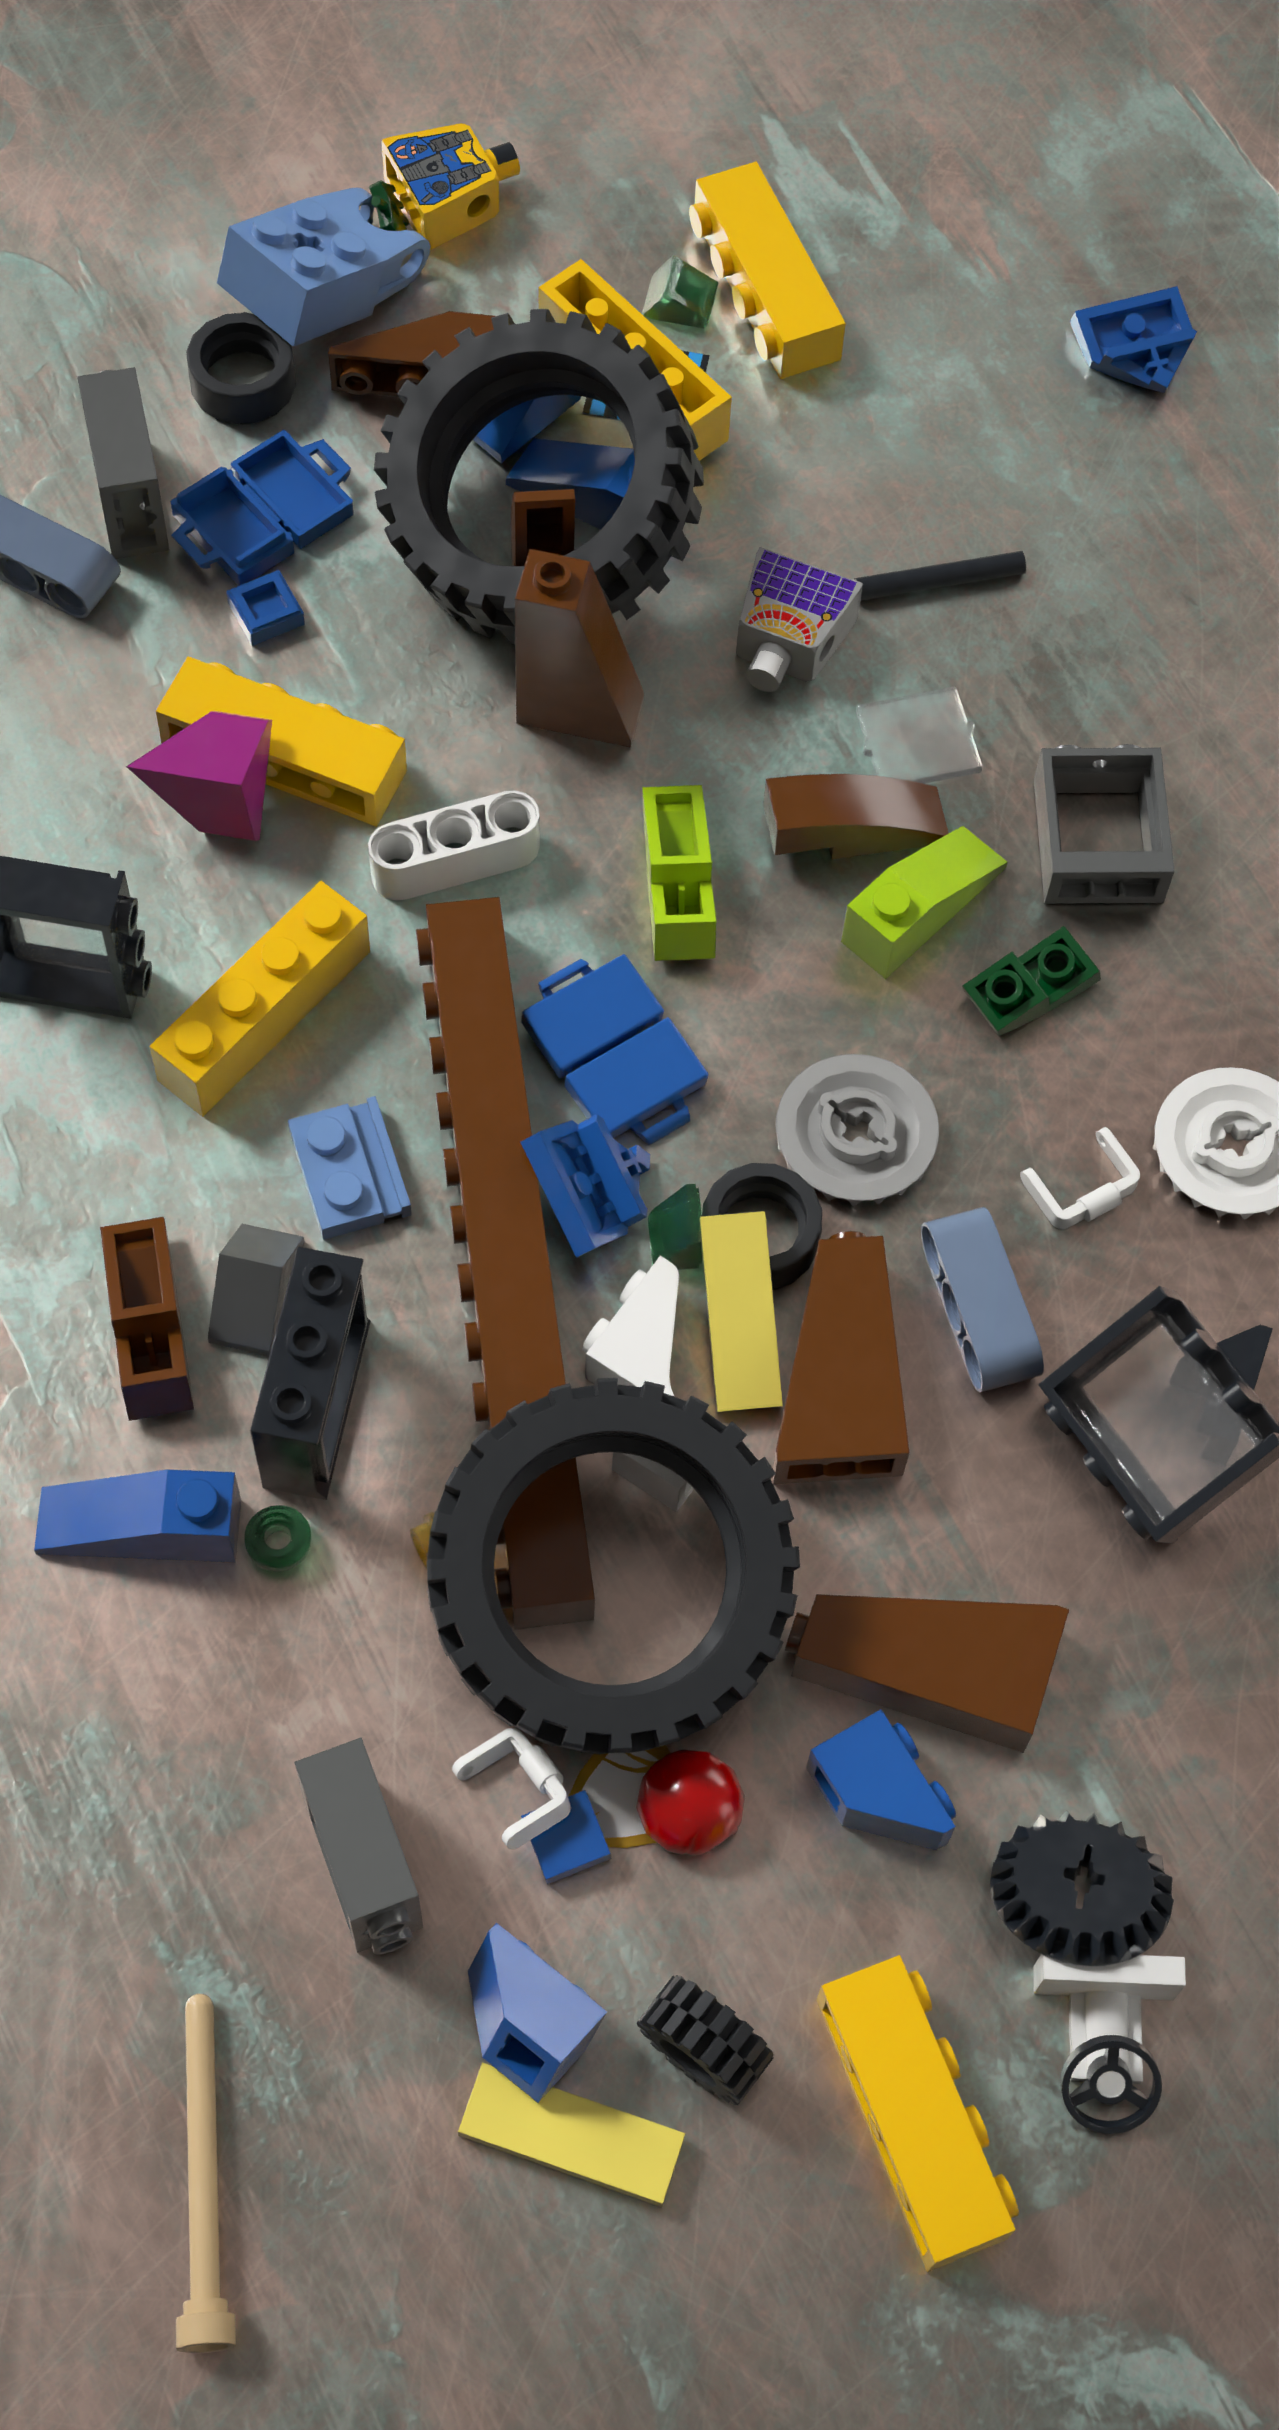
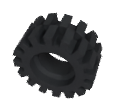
(705, 2040)

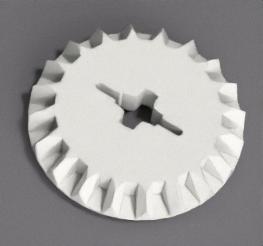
(1196, 1123)

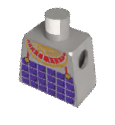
(793, 619)

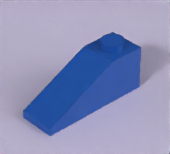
(594, 472)
(143, 1517)

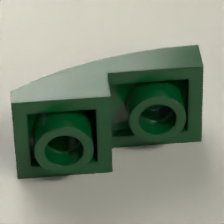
(1032, 984)

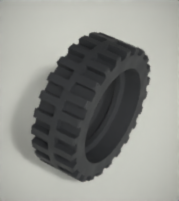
(486, 380)
(754, 1541)

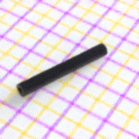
(942, 575)

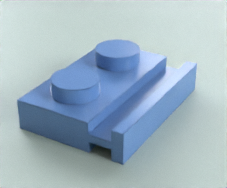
(349, 1168)

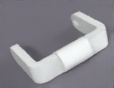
(1095, 1202)
(538, 1768)

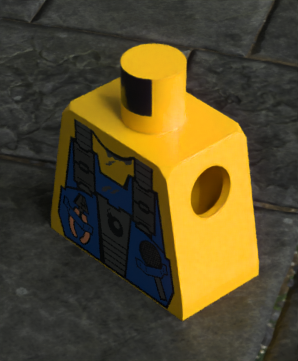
(446, 179)

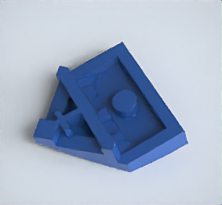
(1136, 337)
(589, 1181)

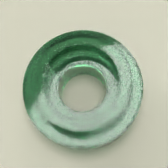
(272, 1520)

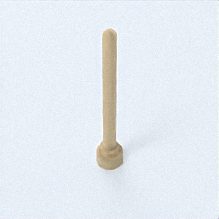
(205, 2317)

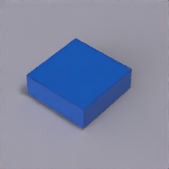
(265, 607)
(571, 1843)

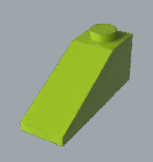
(918, 899)

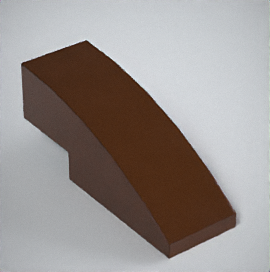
(542, 523)
(851, 814)
(146, 1319)

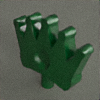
(388, 207)

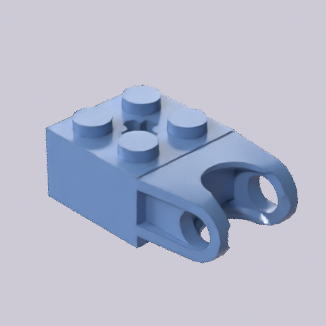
(317, 264)

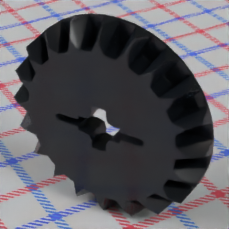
(1037, 1893)

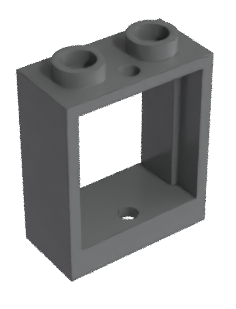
(123, 463)
(1104, 874)
(360, 1847)

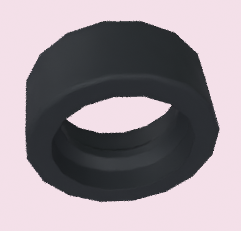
(242, 402)
(785, 1187)

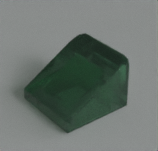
(680, 294)
(677, 1229)

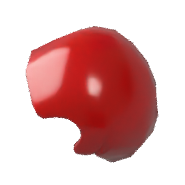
(690, 1802)

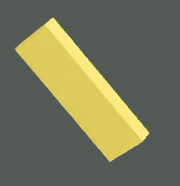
(741, 1311)
(573, 2136)

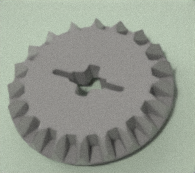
(854, 1090)

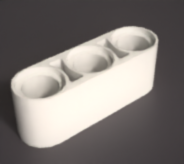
(472, 823)

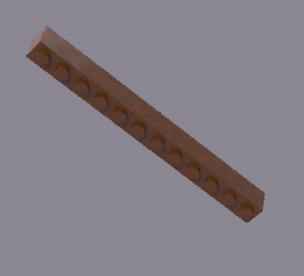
(506, 1245)

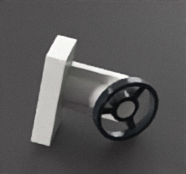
(1108, 2031)

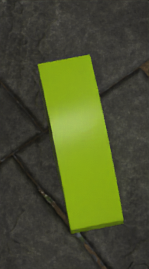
(679, 873)

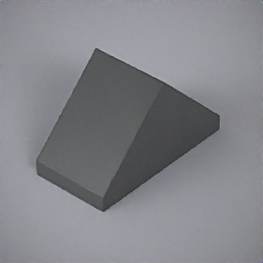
(251, 1288)

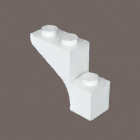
(637, 1350)

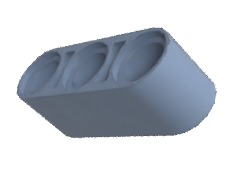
(53, 561)
(982, 1299)

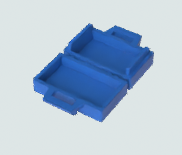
(262, 506)
(615, 1048)

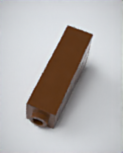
(571, 654)
(845, 1379)
(936, 1660)

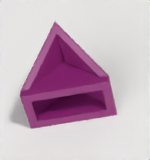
(213, 773)

